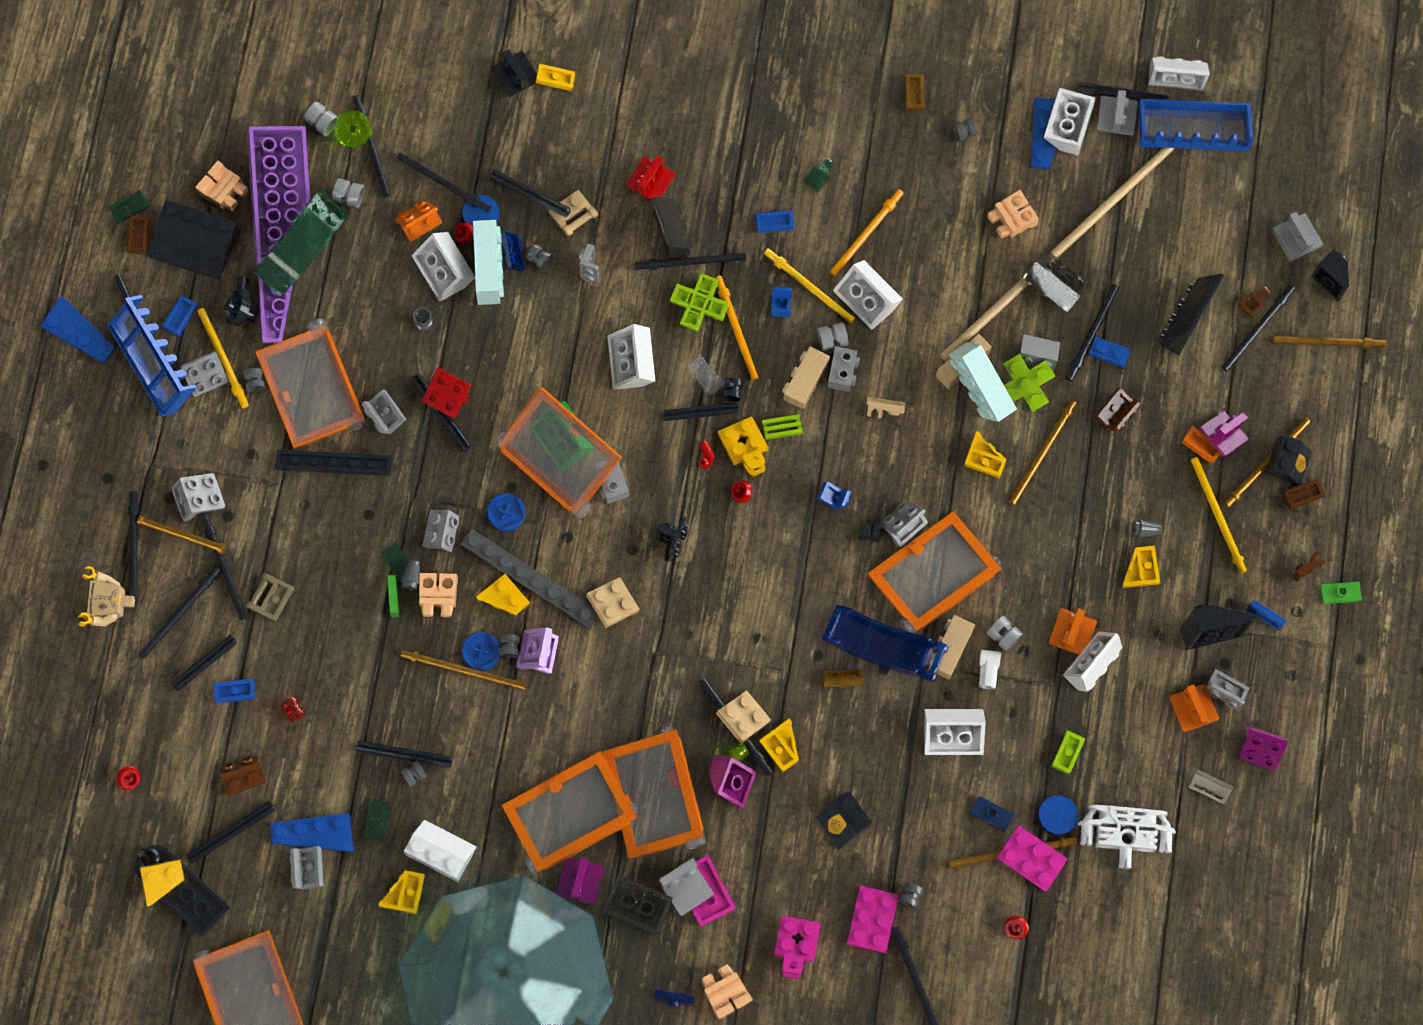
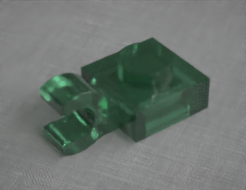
(818, 177)

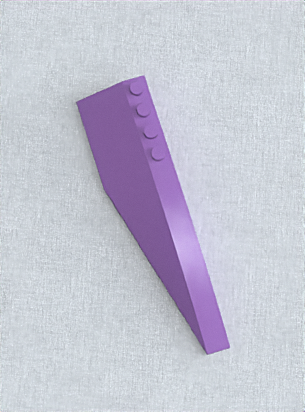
(277, 197)

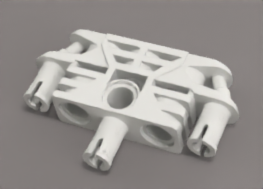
(1126, 818)

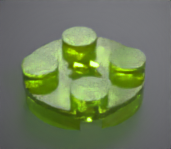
(362, 132)

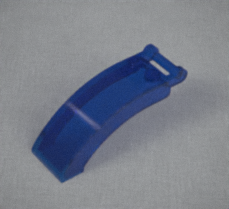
(883, 644)

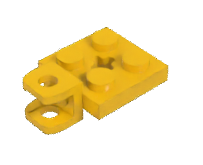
(748, 453)

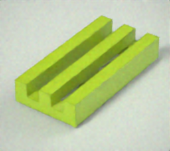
(783, 426)

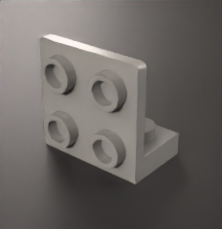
(197, 495)
(686, 887)

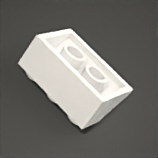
(1178, 73)
(1069, 120)
(443, 265)
(867, 294)
(631, 357)
(1093, 660)
(954, 731)
(440, 850)

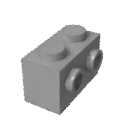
(1037, 350)
(842, 369)
(614, 486)

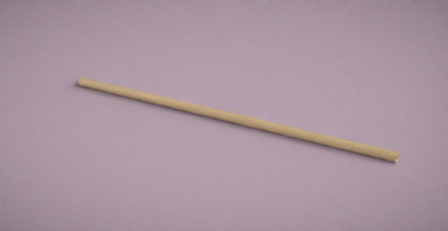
(1059, 249)

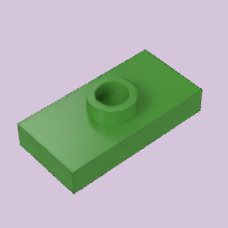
(1340, 593)

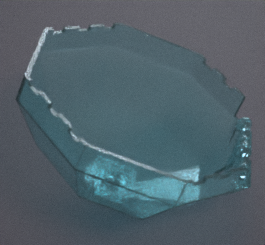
(512, 925)

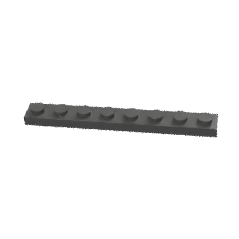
(529, 578)

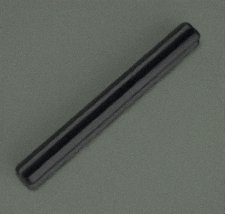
(1111, 91)
(530, 193)
(447, 421)
(404, 754)
(230, 832)

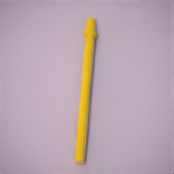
(1237, 559)

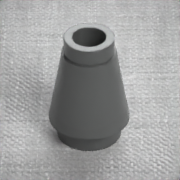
(1145, 528)
(410, 578)

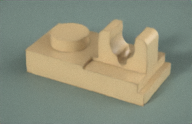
(892, 407)

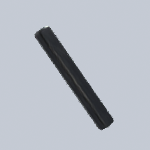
(700, 411)
(204, 662)

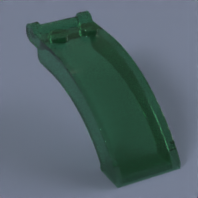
(301, 243)

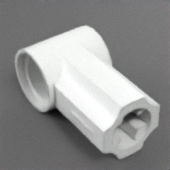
(988, 664)

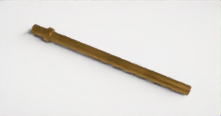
(1066, 413)
(1235, 495)
(415, 657)
(1061, 843)

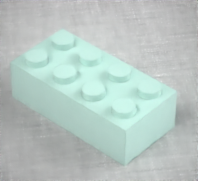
(488, 262)
(982, 382)

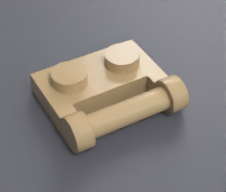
(577, 204)

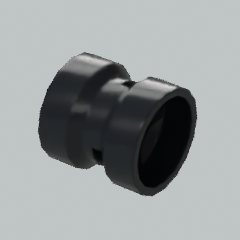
(732, 389)
(864, 532)

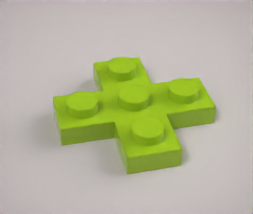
(699, 302)
(1027, 381)

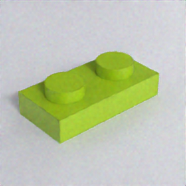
(1068, 752)

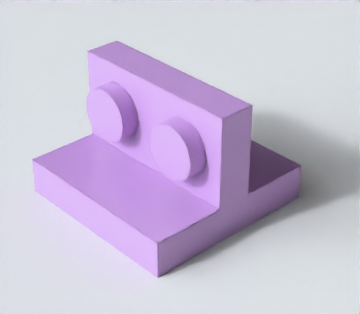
(538, 650)

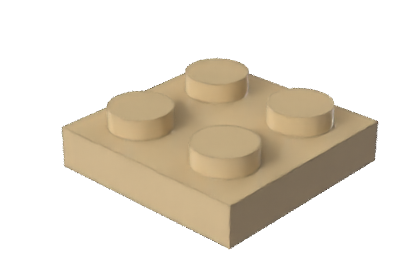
(612, 602)
(743, 716)

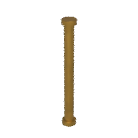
(142, 520)

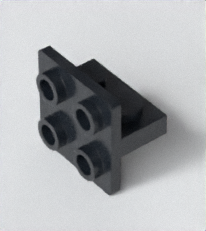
(514, 72)
(669, 535)

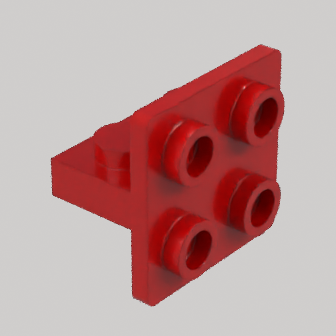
(651, 178)
(446, 393)

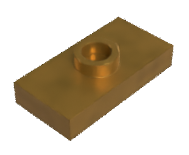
(914, 92)
(843, 678)

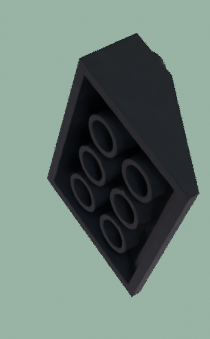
(193, 239)
(1189, 313)
(1214, 625)

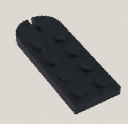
(191, 897)

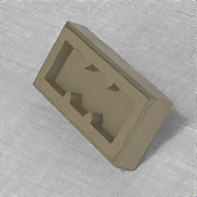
(1210, 786)

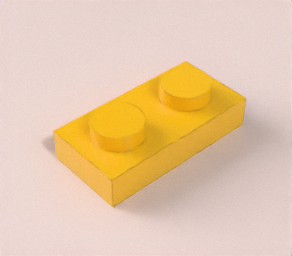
(555, 77)

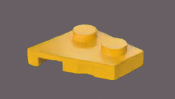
(984, 457)
(1142, 568)
(504, 596)
(781, 746)
(160, 879)
(405, 894)

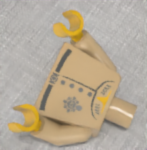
(105, 600)

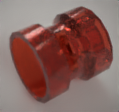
(293, 709)

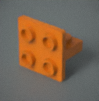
(419, 219)
(1072, 631)
(1193, 708)

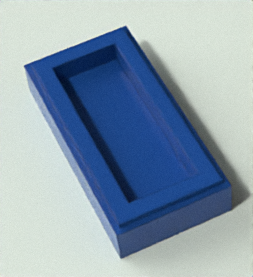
(774, 221)
(179, 316)
(1266, 615)

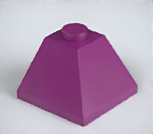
(731, 779)

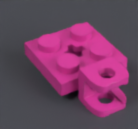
(794, 953)

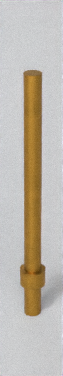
(1365, 343)

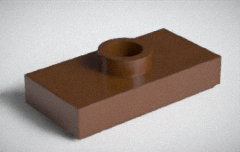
(138, 234)
(1303, 494)

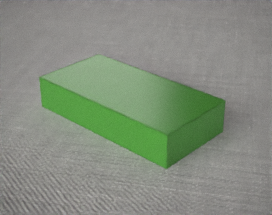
(393, 596)

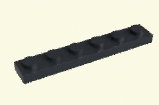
(333, 462)

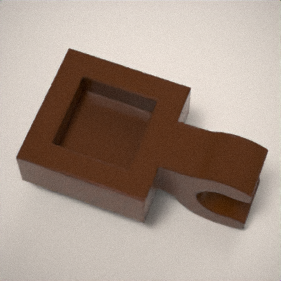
(1254, 303)
(1304, 569)

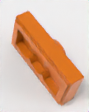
(1200, 444)

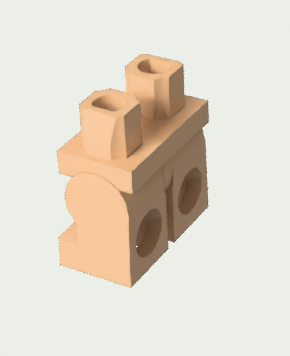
(221, 187)
(1014, 215)
(437, 596)
(727, 989)

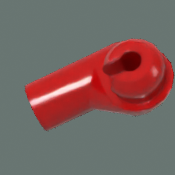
(708, 455)

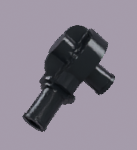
(239, 303)

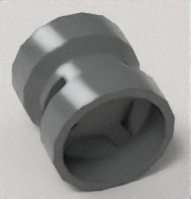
(964, 129)
(539, 256)
(422, 314)
(254, 380)
(509, 645)
(413, 773)
(910, 895)

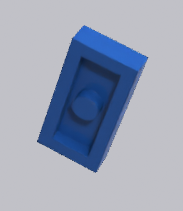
(1109, 352)
(234, 691)

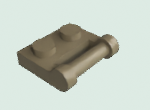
(274, 601)

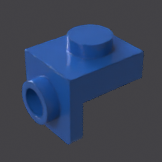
(781, 302)
(833, 496)

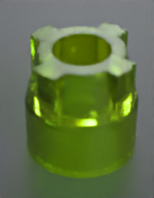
(738, 752)

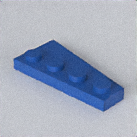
(1042, 149)
(75, 330)
(327, 832)

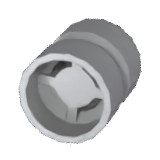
(321, 118)
(348, 193)
(832, 336)
(1010, 638)

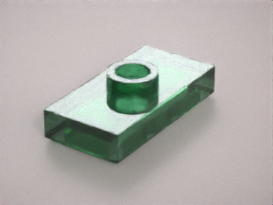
(129, 206)
(395, 560)
(376, 820)

